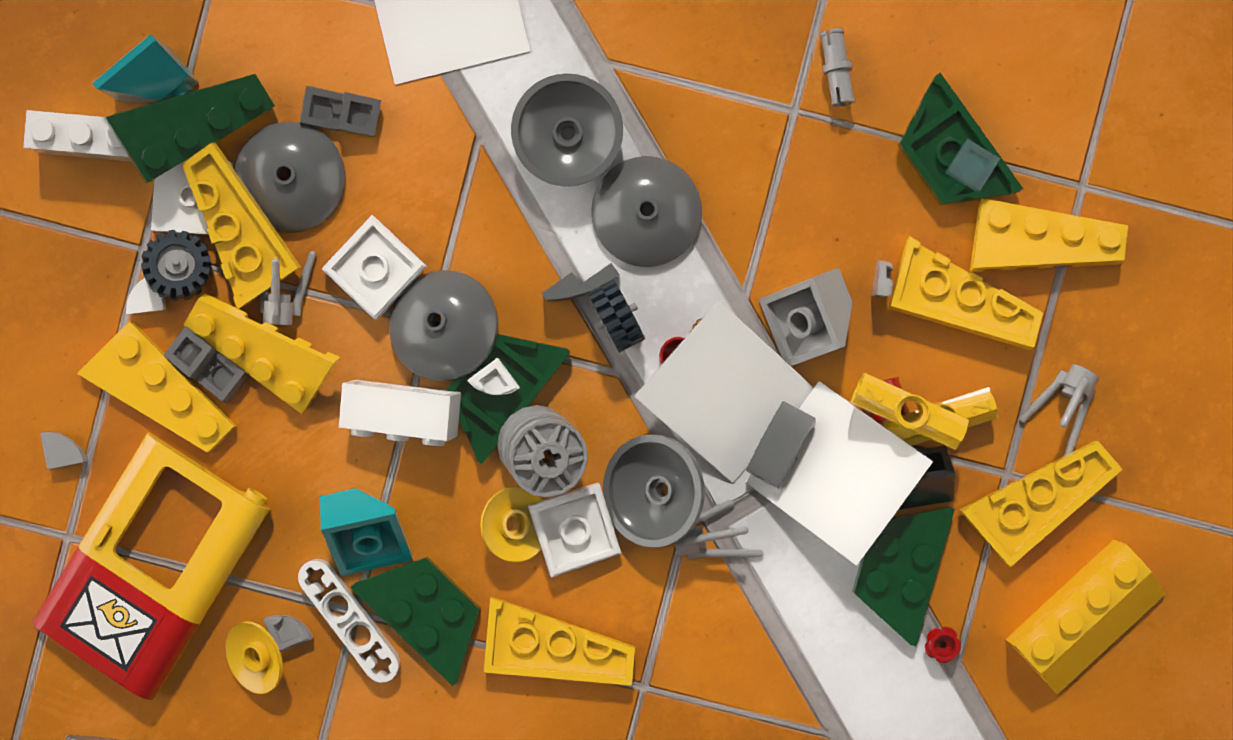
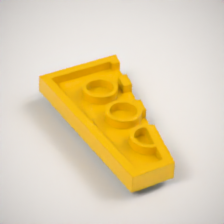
(236, 226)
(1026, 236)
(946, 294)
(274, 360)
(142, 377)
(1034, 505)
(545, 647)

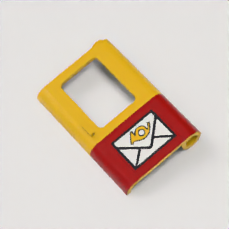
(121, 615)

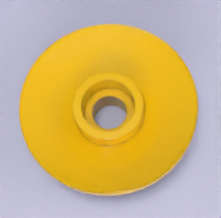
(522, 540)
(254, 657)

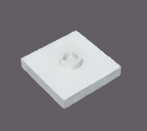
(175, 204)
(374, 267)
(574, 529)

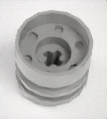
(522, 447)

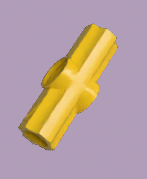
(975, 406)
(930, 422)

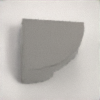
(882, 283)
(61, 450)
(287, 631)

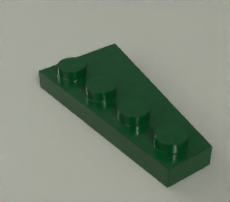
(181, 126)

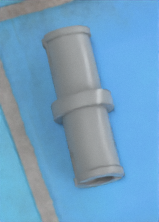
(837, 67)

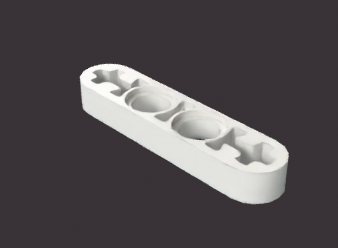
(343, 624)

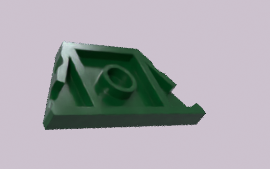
(936, 137)
(485, 414)
(902, 568)
(425, 612)

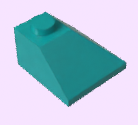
(147, 75)
(362, 532)

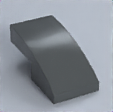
(340, 111)
(571, 288)
(206, 365)
(780, 444)

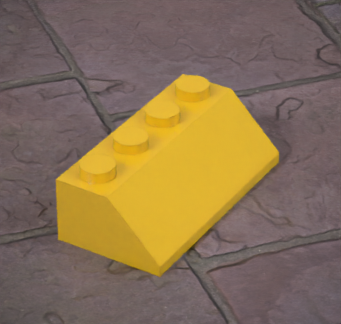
(1087, 615)

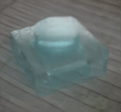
(972, 165)

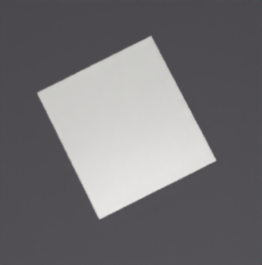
(448, 34)
(722, 390)
(846, 475)

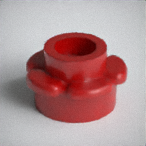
(952, 647)

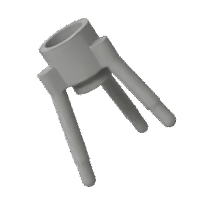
(278, 307)
(1078, 387)
(696, 539)

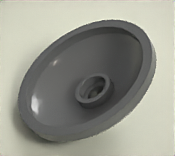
(563, 103)
(315, 178)
(641, 238)
(460, 340)
(636, 493)

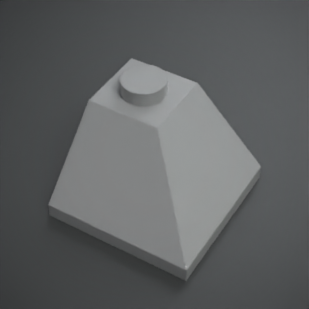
(809, 317)

